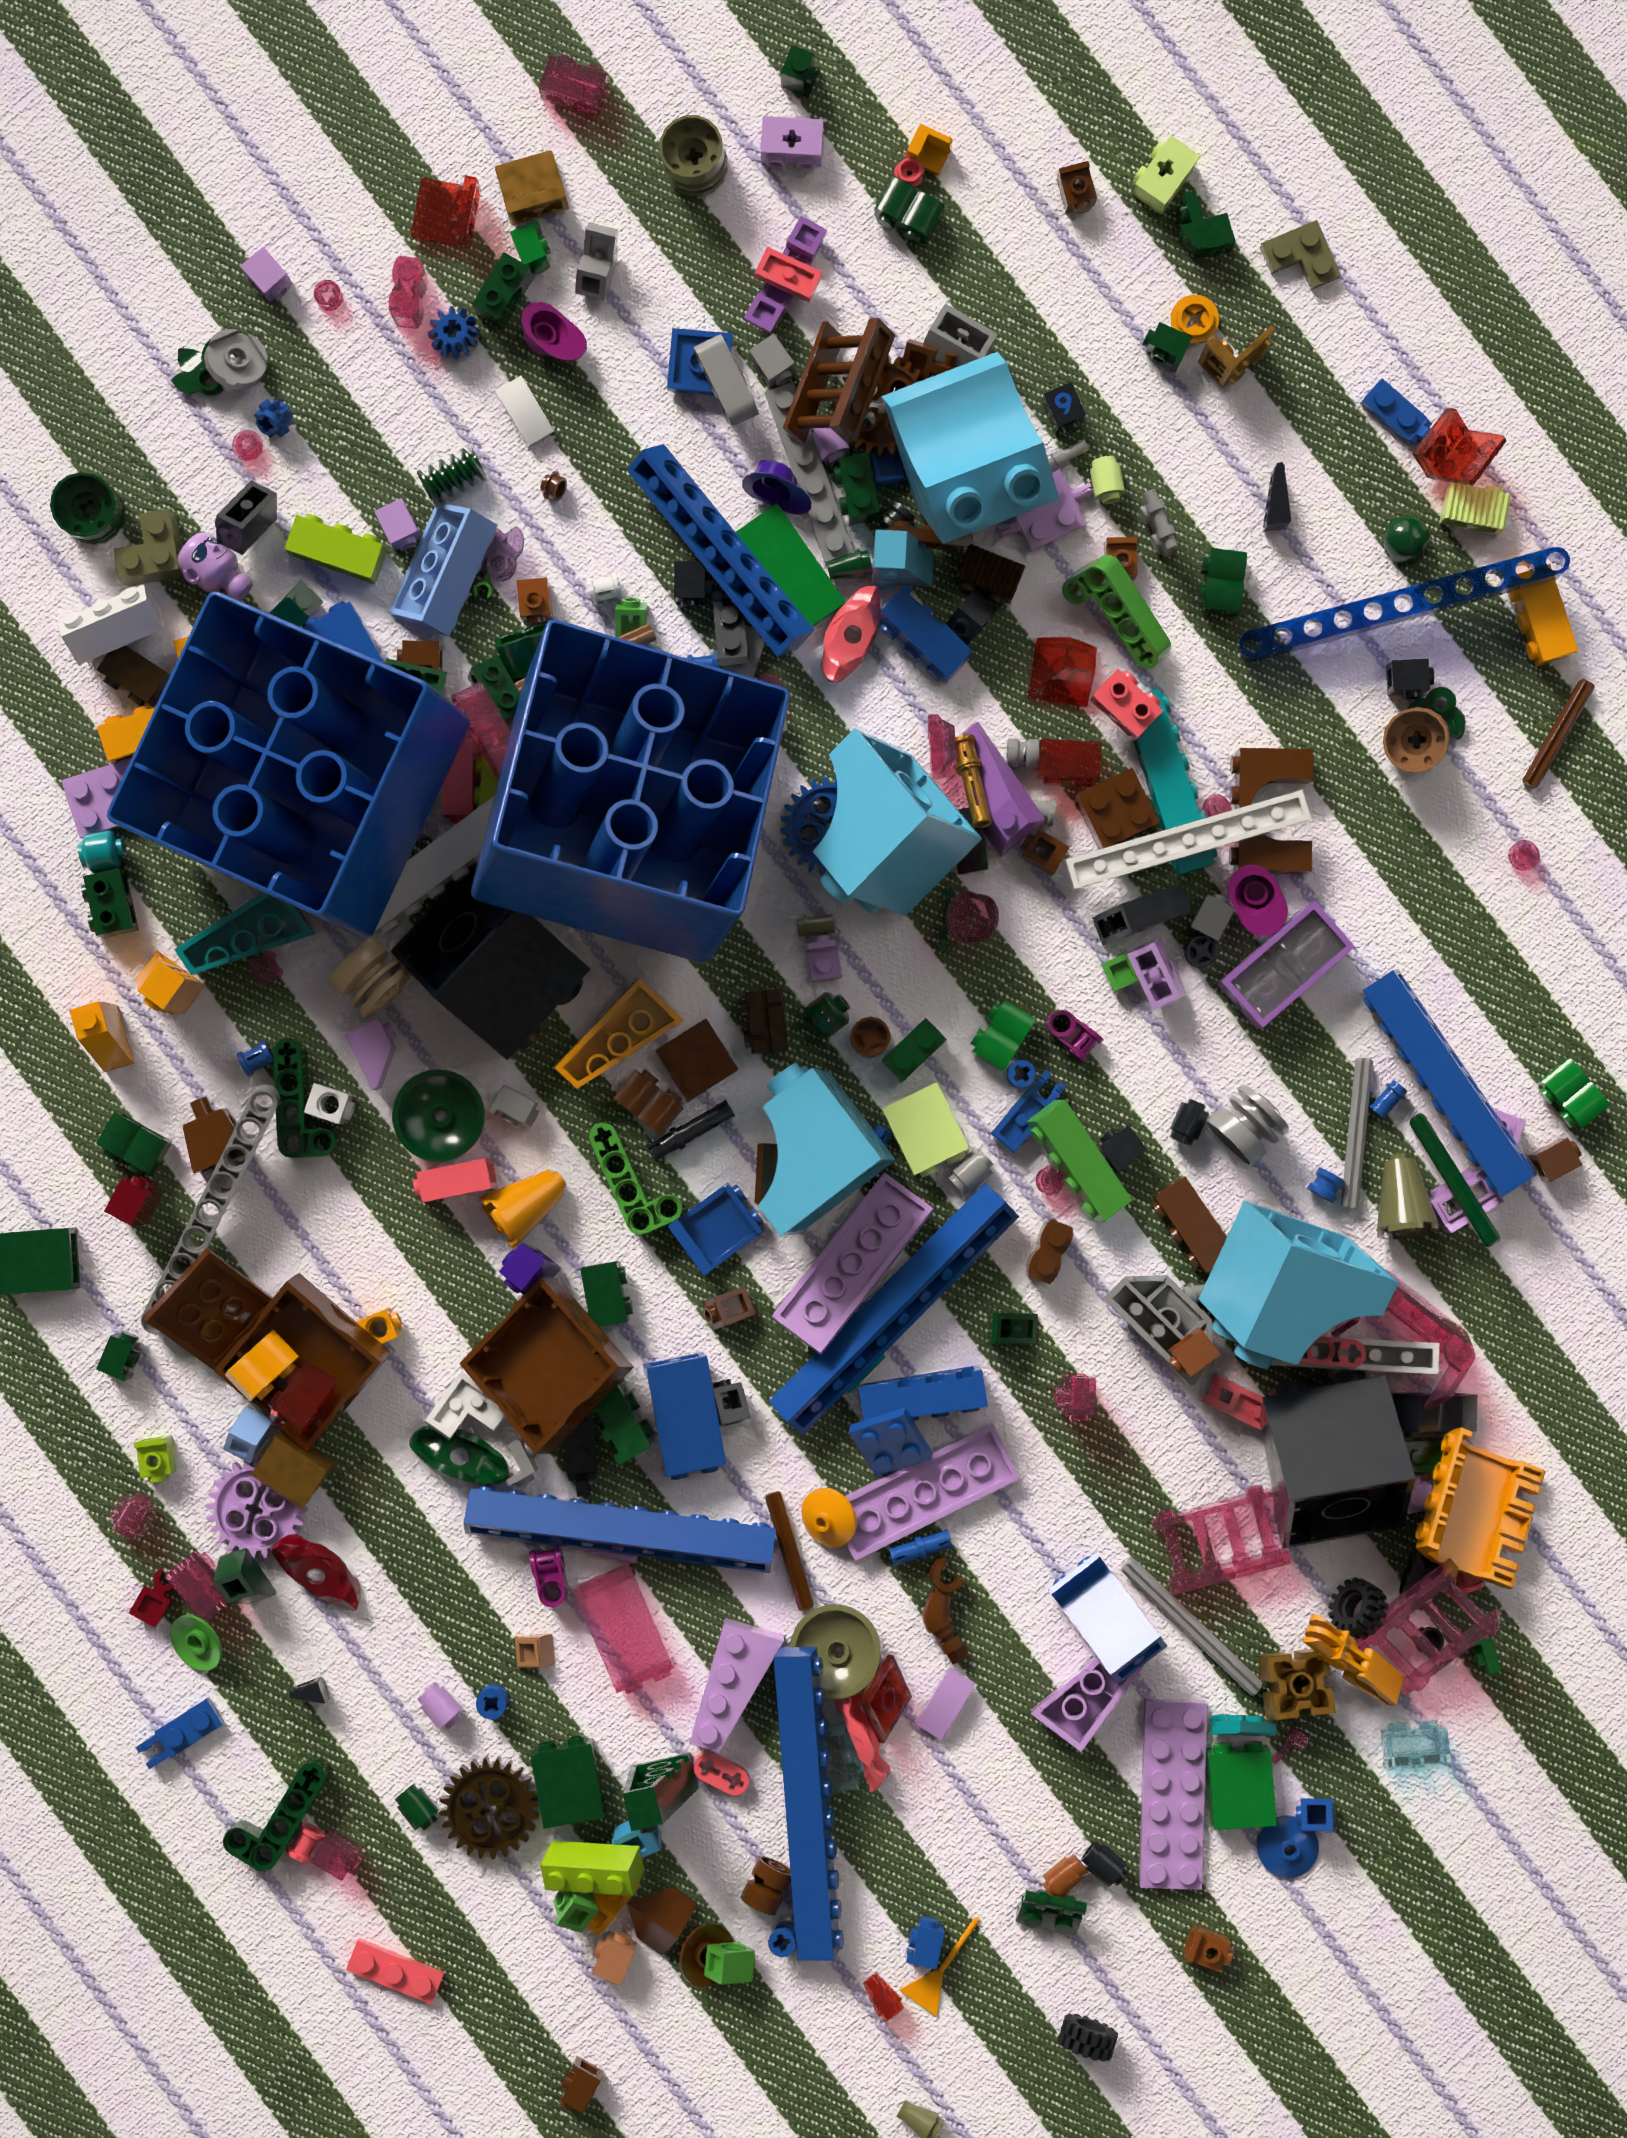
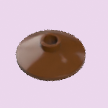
(691, 1962)

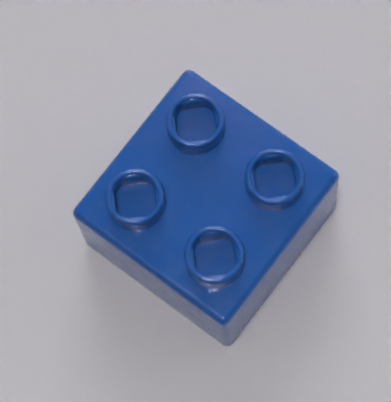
(290, 764)
(631, 793)

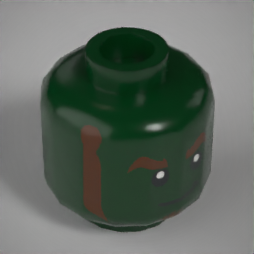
(827, 1014)

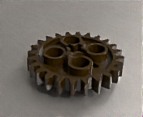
(463, 1815)

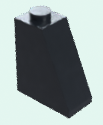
(1141, 914)

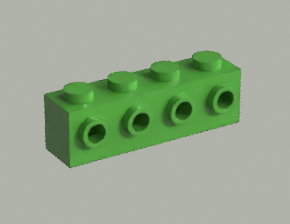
(1079, 1161)

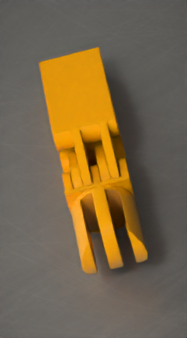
(1363, 1670)

